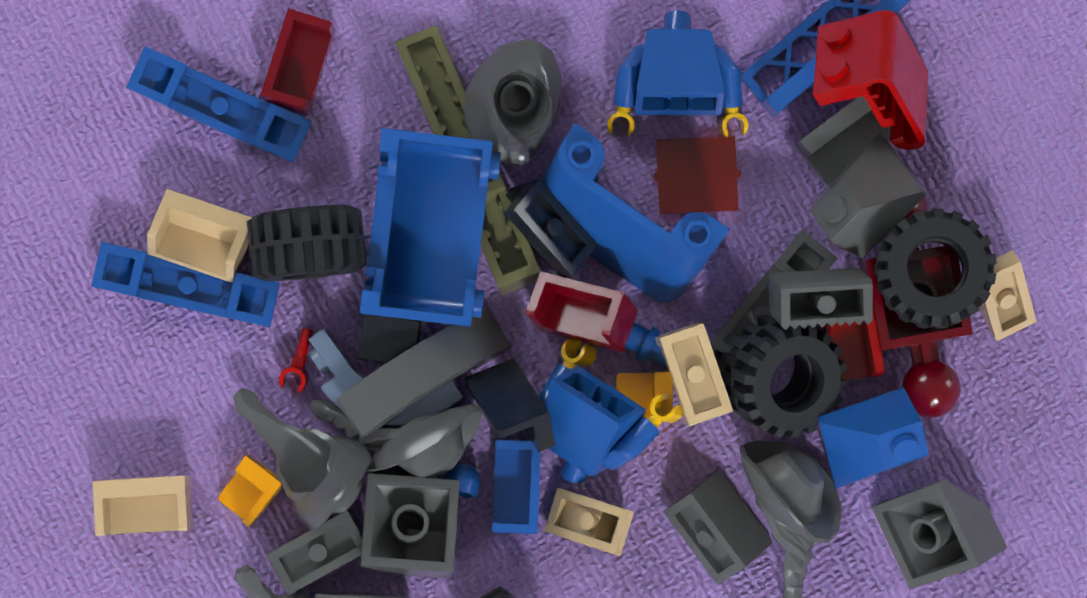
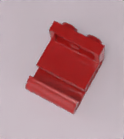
(877, 61)

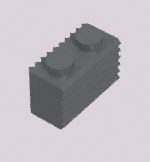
(821, 297)

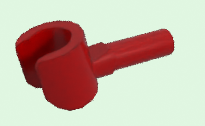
(298, 361)

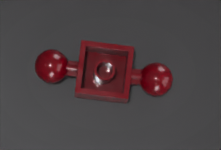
(929, 382)

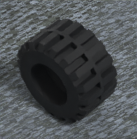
(306, 242)
(968, 245)
(808, 393)

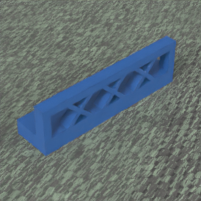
(804, 78)

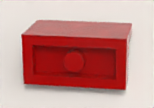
(859, 348)

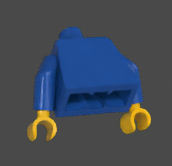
(679, 75)
(593, 421)

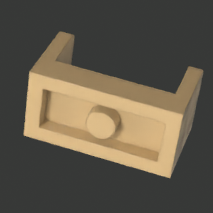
(198, 235)
(694, 374)
(142, 505)

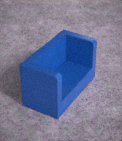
(516, 487)

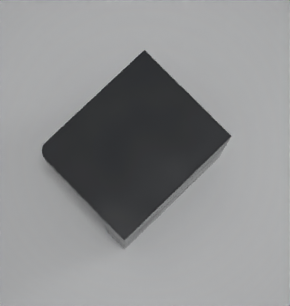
(387, 337)

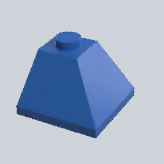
(872, 437)

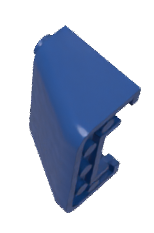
(428, 227)
(626, 240)

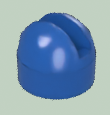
(468, 479)

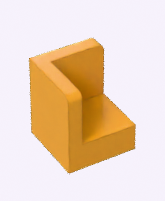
(646, 386)
(250, 490)

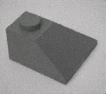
(867, 198)
(410, 525)
(938, 532)

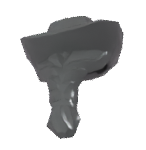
(514, 99)
(420, 448)
(315, 468)
(796, 501)

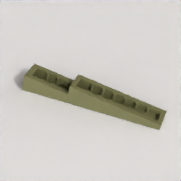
(444, 106)

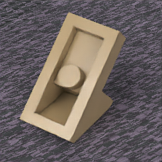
(1009, 303)
(589, 521)

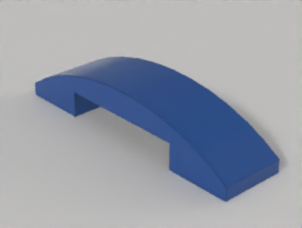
(218, 105)
(164, 282)

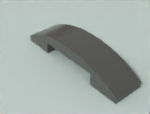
(801, 255)
(421, 371)

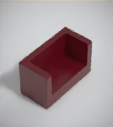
(298, 61)
(581, 311)

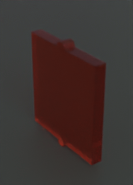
(697, 175)

